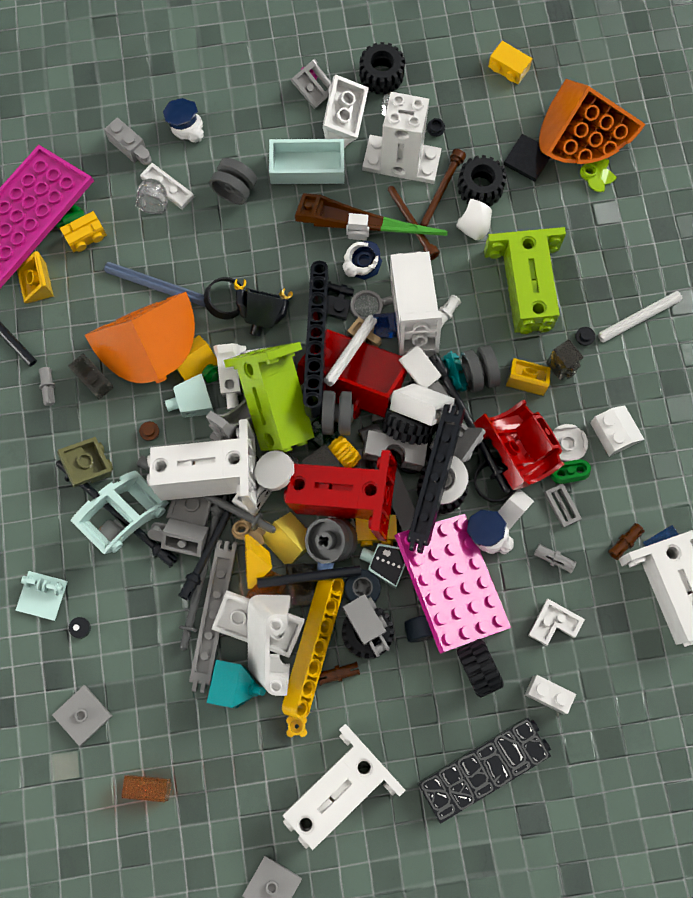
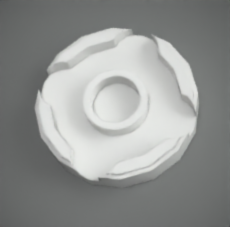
(572, 442)
(274, 470)

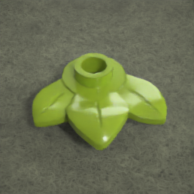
(600, 175)

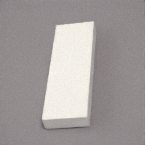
(175, 191)

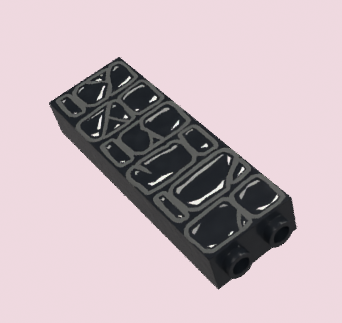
(484, 769)

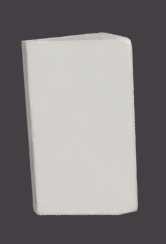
(419, 367)

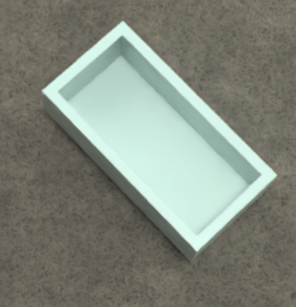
(306, 161)

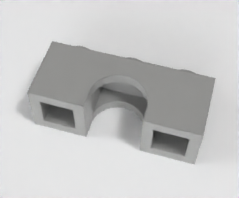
(412, 455)

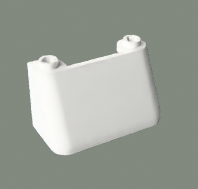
(267, 617)

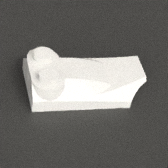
(344, 109)

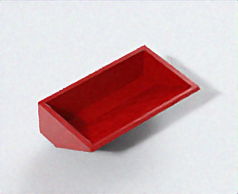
(369, 375)

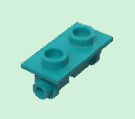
(458, 379)

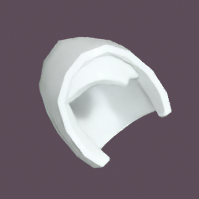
(475, 220)

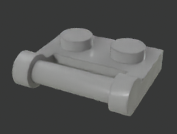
(309, 86)

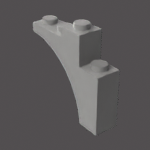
(226, 424)

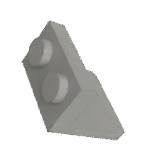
(467, 441)

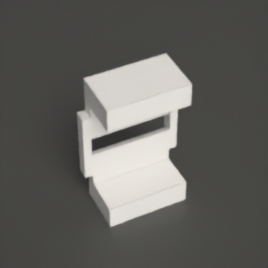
(357, 227)

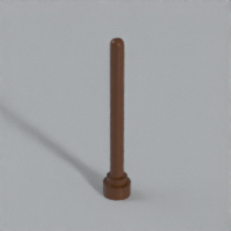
(457, 158)
(432, 249)

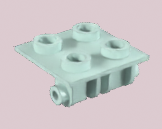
(41, 595)

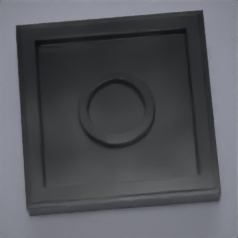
(527, 158)

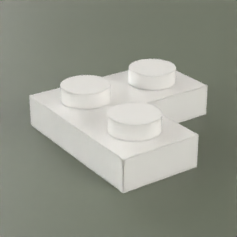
(553, 617)

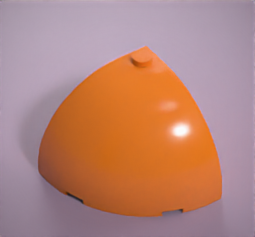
(585, 126)
(147, 341)

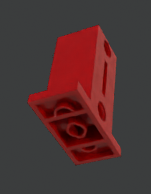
(345, 492)

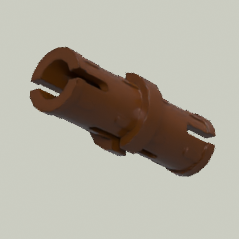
(626, 541)
(339, 673)

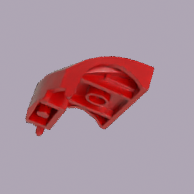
(523, 443)

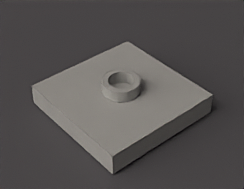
(82, 715)
(272, 881)

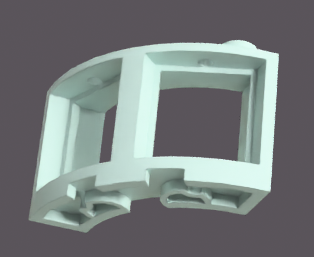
(139, 489)

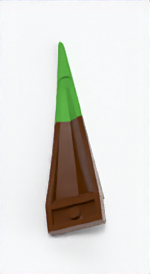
(333, 214)

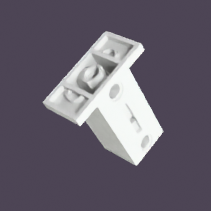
(402, 146)
(415, 302)
(206, 468)
(671, 577)
(338, 792)

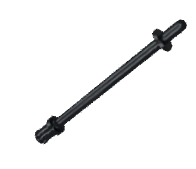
(445, 371)
(164, 554)
(193, 578)

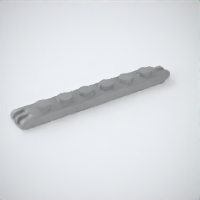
(208, 639)

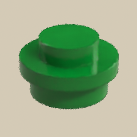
(210, 373)

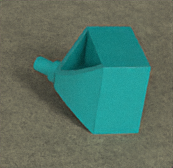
(232, 685)

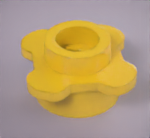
(291, 727)

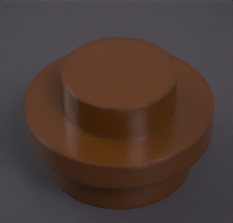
(149, 431)

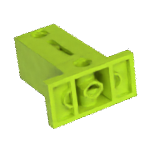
(529, 275)
(274, 396)

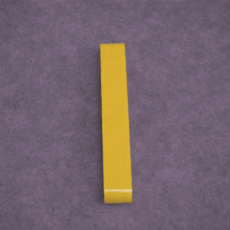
(313, 648)

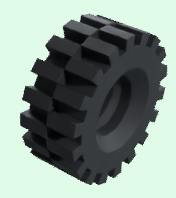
(406, 428)

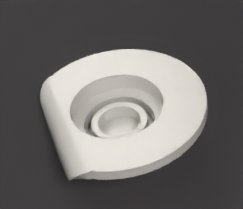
(456, 481)

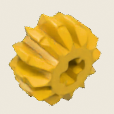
(344, 452)

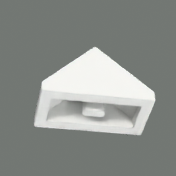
(515, 507)

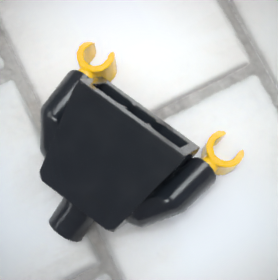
(260, 307)

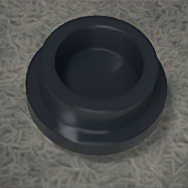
(436, 127)
(585, 336)

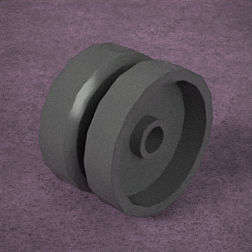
(233, 181)
(480, 368)
(337, 413)
(331, 540)

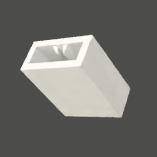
(420, 403)

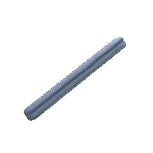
(152, 282)

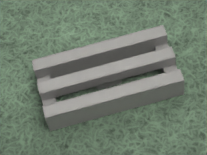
(563, 523)

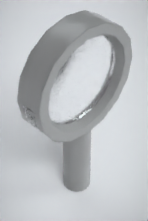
(368, 303)

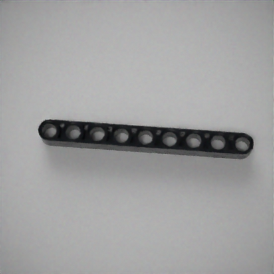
(316, 311)

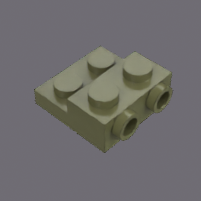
(85, 462)

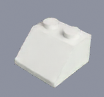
(616, 430)

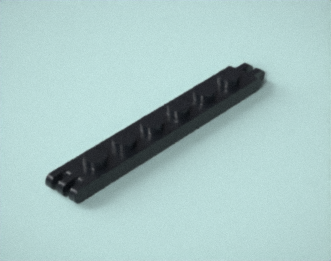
(435, 478)

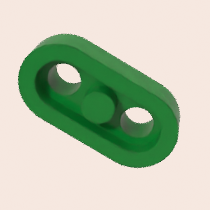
(570, 473)

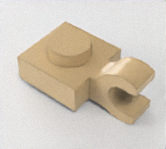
(371, 338)

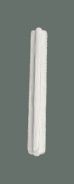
(640, 316)
(350, 350)

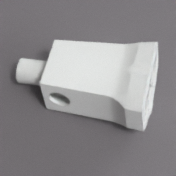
(228, 377)

